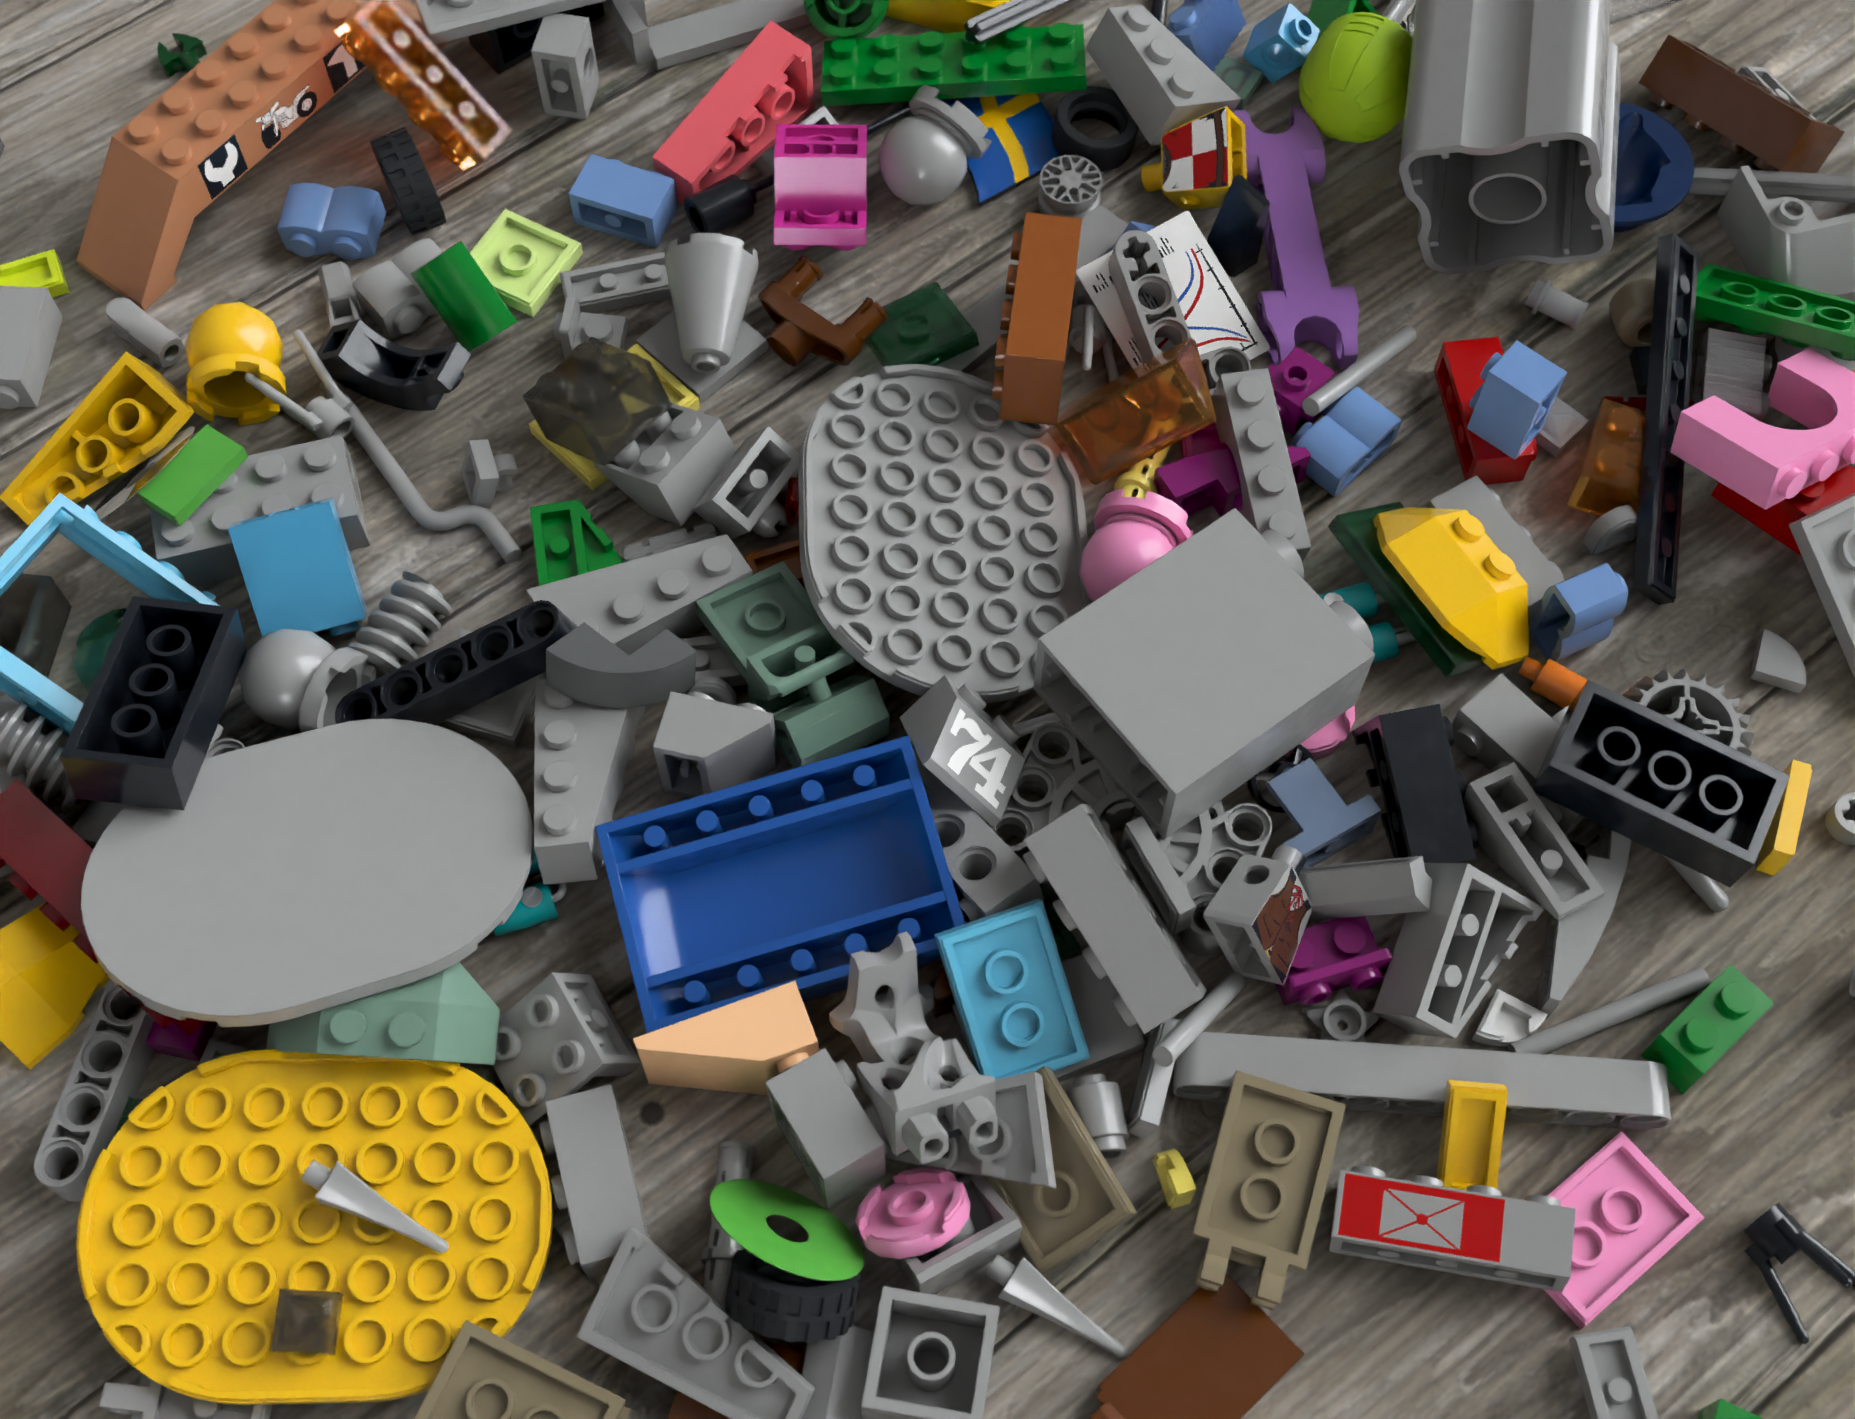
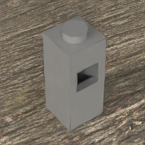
(27, 342)

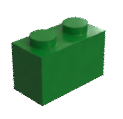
(1708, 1028)

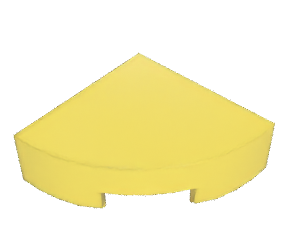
(1174, 1178)

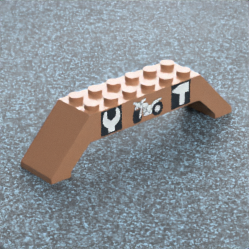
(208, 136)

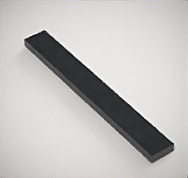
(1666, 397)

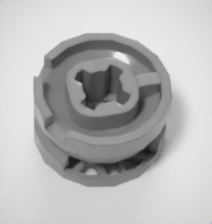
(1069, 187)

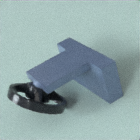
(1314, 807)

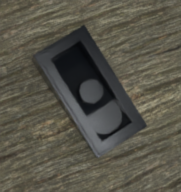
(1239, 227)

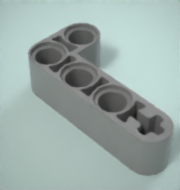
(1167, 319)

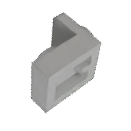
(576, 327)

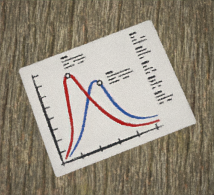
(1202, 287)

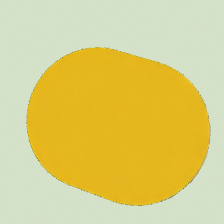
(207, 1218)

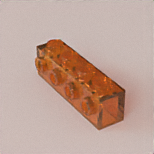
(423, 81)

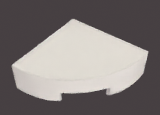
(1507, 1021)

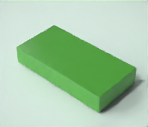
(193, 475)

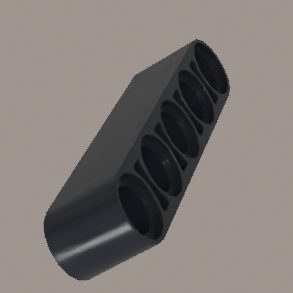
(463, 670)

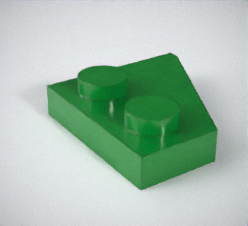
(568, 542)

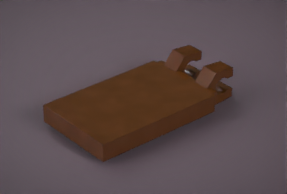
(1201, 1362)

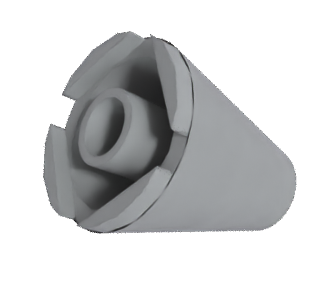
(709, 295)

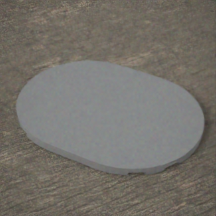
(938, 530)
(309, 873)

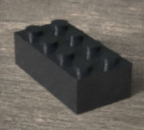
(155, 704)
(1661, 784)

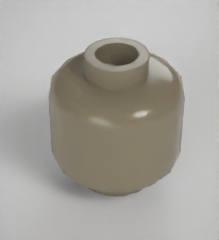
(1633, 312)

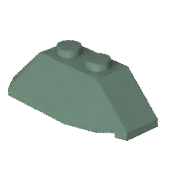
(428, 1020)

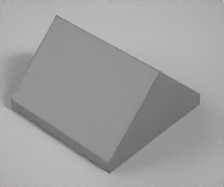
(988, 1232)

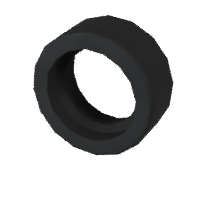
(1099, 104)

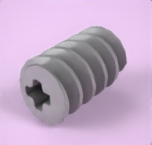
(401, 623)
(37, 753)

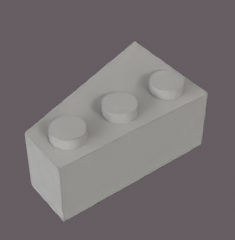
(1155, 72)
(1451, 950)

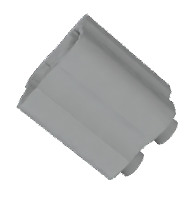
(1511, 132)

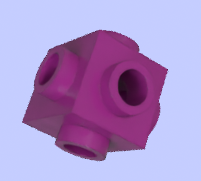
(1293, 382)

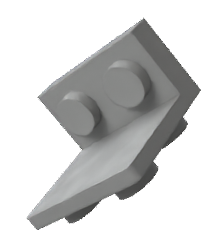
(558, 1043)

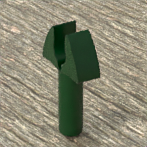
(175, 62)

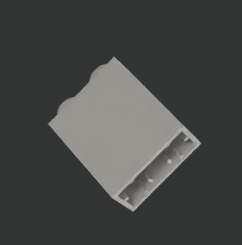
(1203, 669)

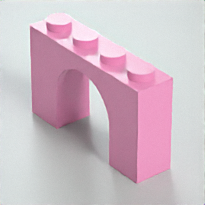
(1768, 460)

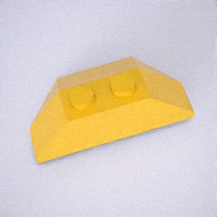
(1460, 579)

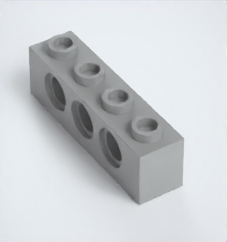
(976, 853)

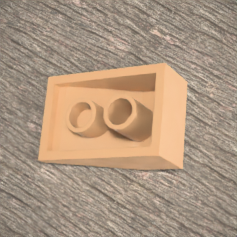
(732, 1045)

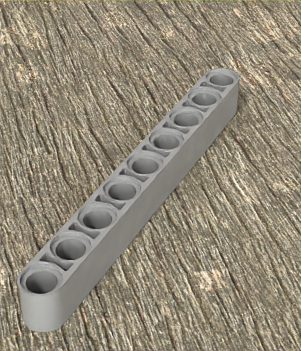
(1415, 1078)
(91, 1087)

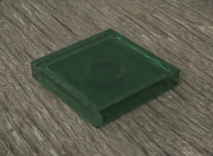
(922, 330)

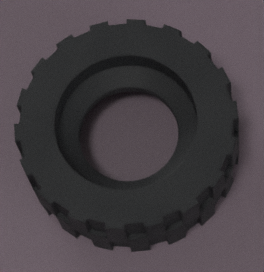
(408, 181)
(788, 1304)

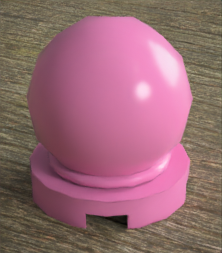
(1129, 538)

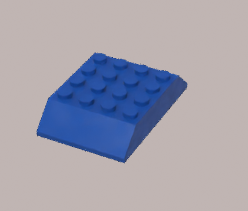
(778, 882)

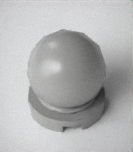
(927, 153)
(300, 678)

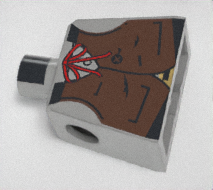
(1261, 914)

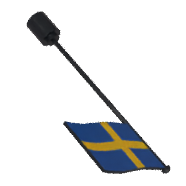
(1018, 152)

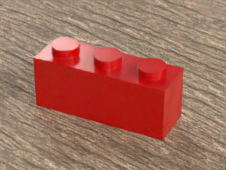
(1458, 380)

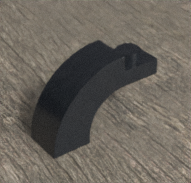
(390, 371)

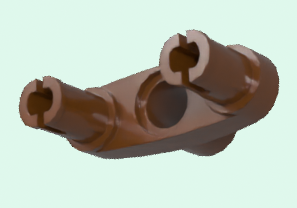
(804, 330)

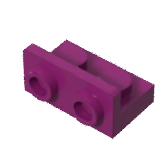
(1333, 958)

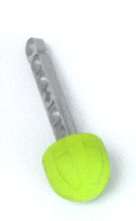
(1360, 73)

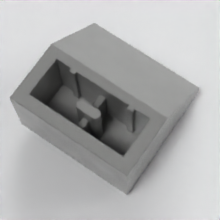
(672, 463)
(712, 744)

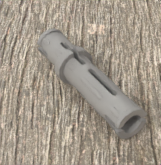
(734, 1162)

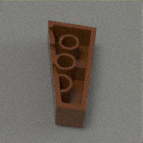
(1738, 109)

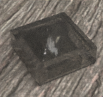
(307, 1322)

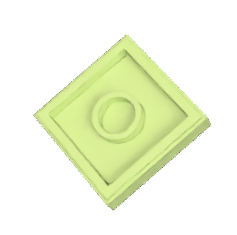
(524, 260)

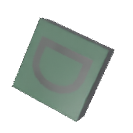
(1239, 77)

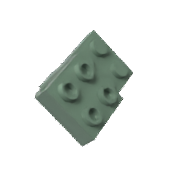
(794, 667)

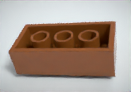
(1037, 318)

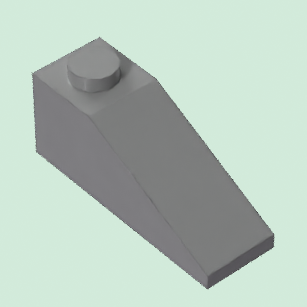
(1528, 842)

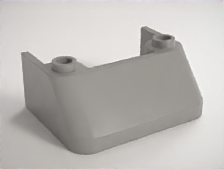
(1786, 240)

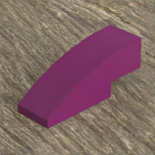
(1213, 480)

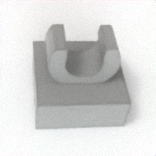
(486, 473)

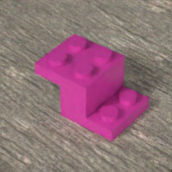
(820, 186)

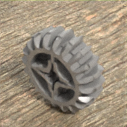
(1695, 707)

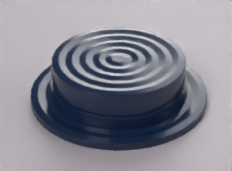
(1652, 168)

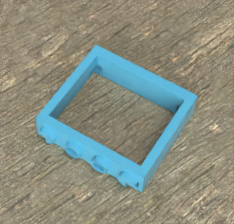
(113, 549)

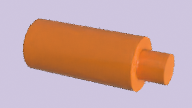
(1552, 681)

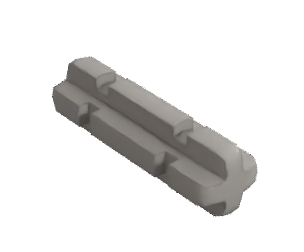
(669, 541)

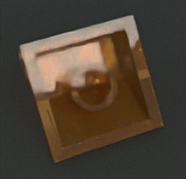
(1610, 461)

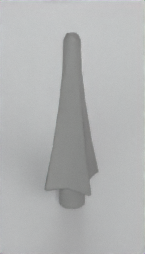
(348, 1193)
(1032, 1291)

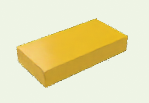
(1785, 827)
(1472, 1134)

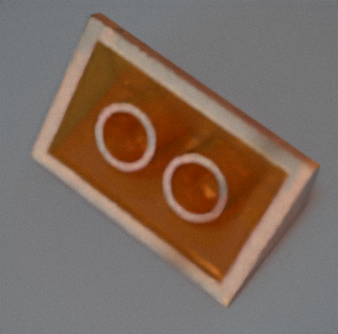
(1139, 413)

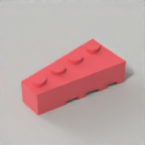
(740, 113)

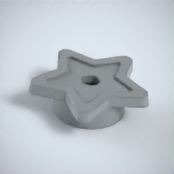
(1342, 1011)

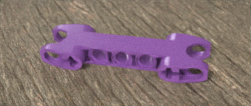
(1302, 299)

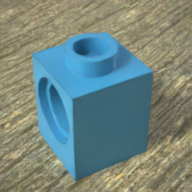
(1281, 42)

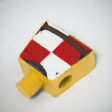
(1199, 161)

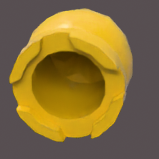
(220, 351)

